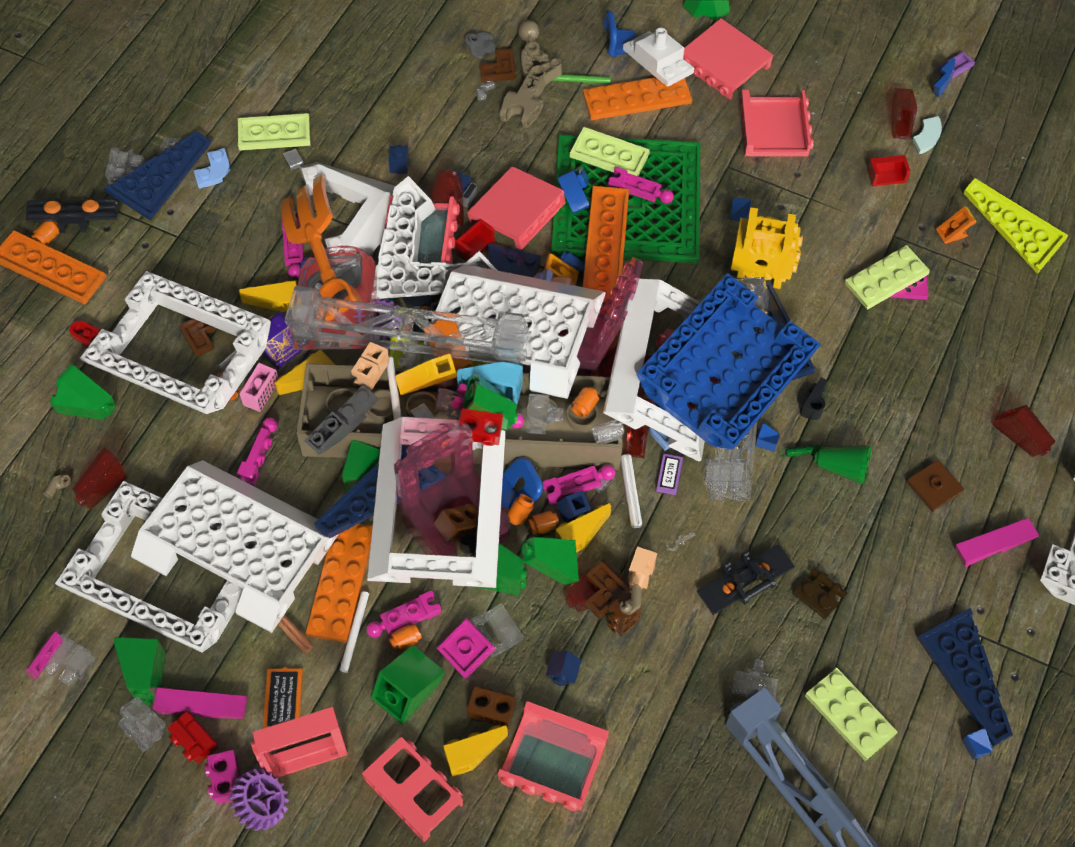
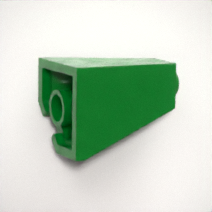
(711, 8)
(81, 396)
(485, 397)
(553, 558)

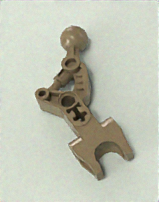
(527, 99)

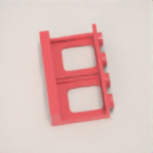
(401, 796)

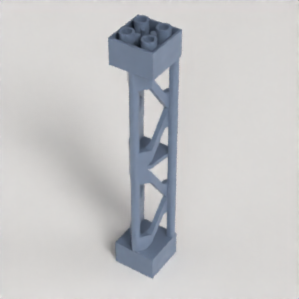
(758, 718)

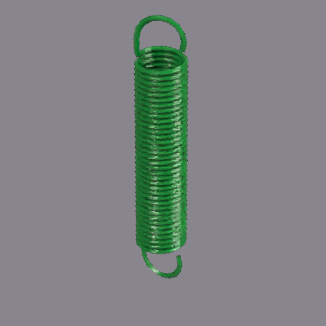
(806, 450)

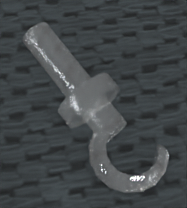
(681, 540)

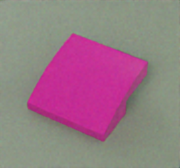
(44, 655)

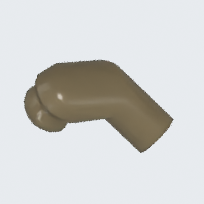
(56, 483)
(634, 603)

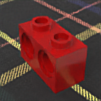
(482, 421)

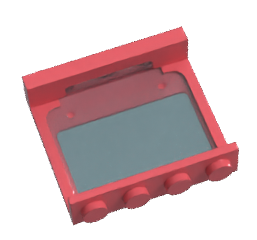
(437, 233)
(554, 756)

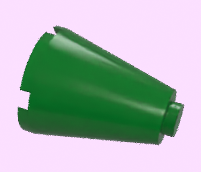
(846, 461)

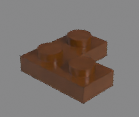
(501, 70)
(196, 336)
(608, 587)

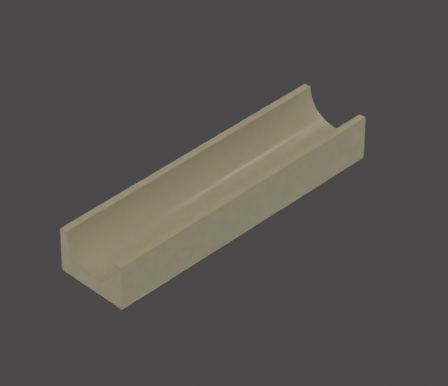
(564, 445)

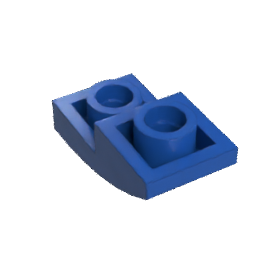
(946, 75)
(573, 192)

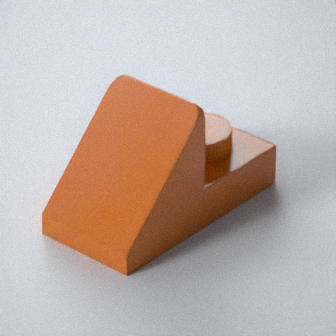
(956, 226)

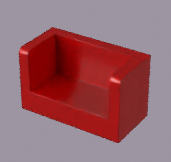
(888, 170)
(475, 240)

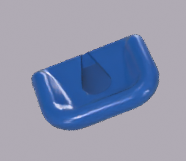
(616, 37)
(533, 484)

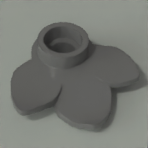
(480, 44)

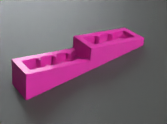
(995, 541)
(199, 703)

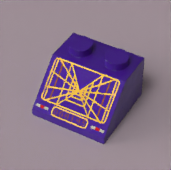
(279, 342)

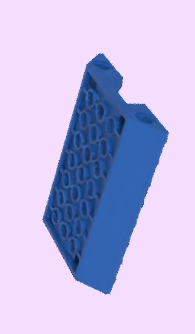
(704, 349)

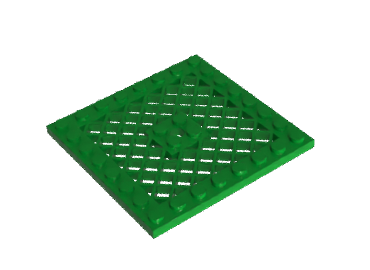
(687, 158)

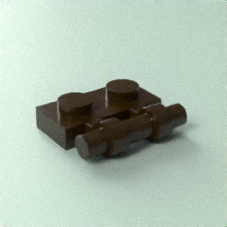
(815, 597)

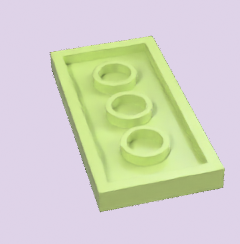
(274, 131)
(609, 152)
(887, 277)
(851, 714)

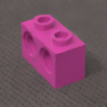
(220, 778)

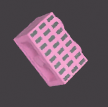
(259, 387)

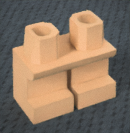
(371, 365)
(641, 566)

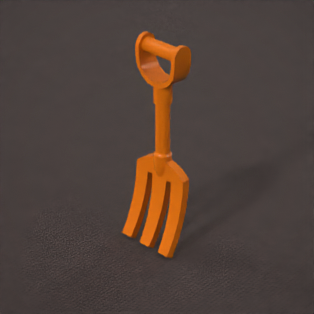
(311, 232)

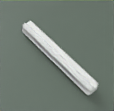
(631, 491)

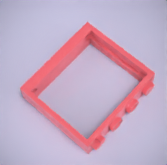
(294, 732)

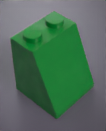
(359, 462)
(510, 573)
(141, 665)
(406, 683)

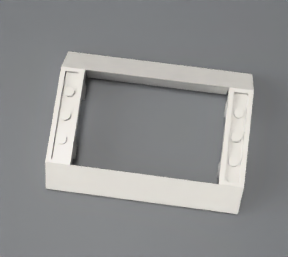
(142, 300)
(623, 387)
(85, 565)
(401, 567)

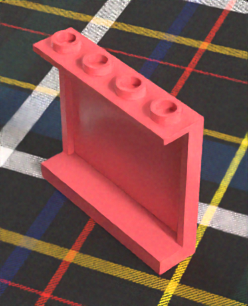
(726, 57)
(775, 125)
(518, 206)

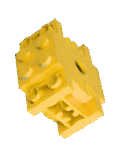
(767, 248)

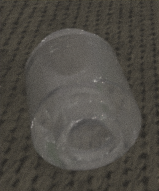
(608, 432)

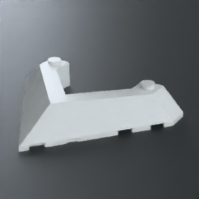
(369, 223)
(398, 265)

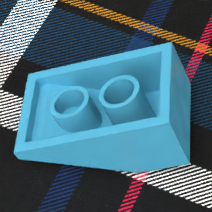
(502, 375)

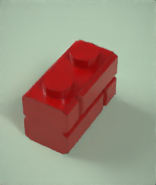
(192, 737)

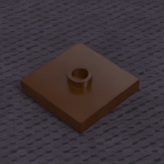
(935, 485)

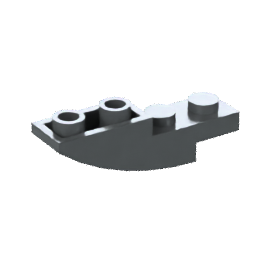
(341, 423)

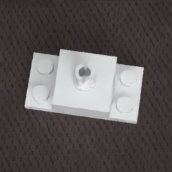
(660, 56)

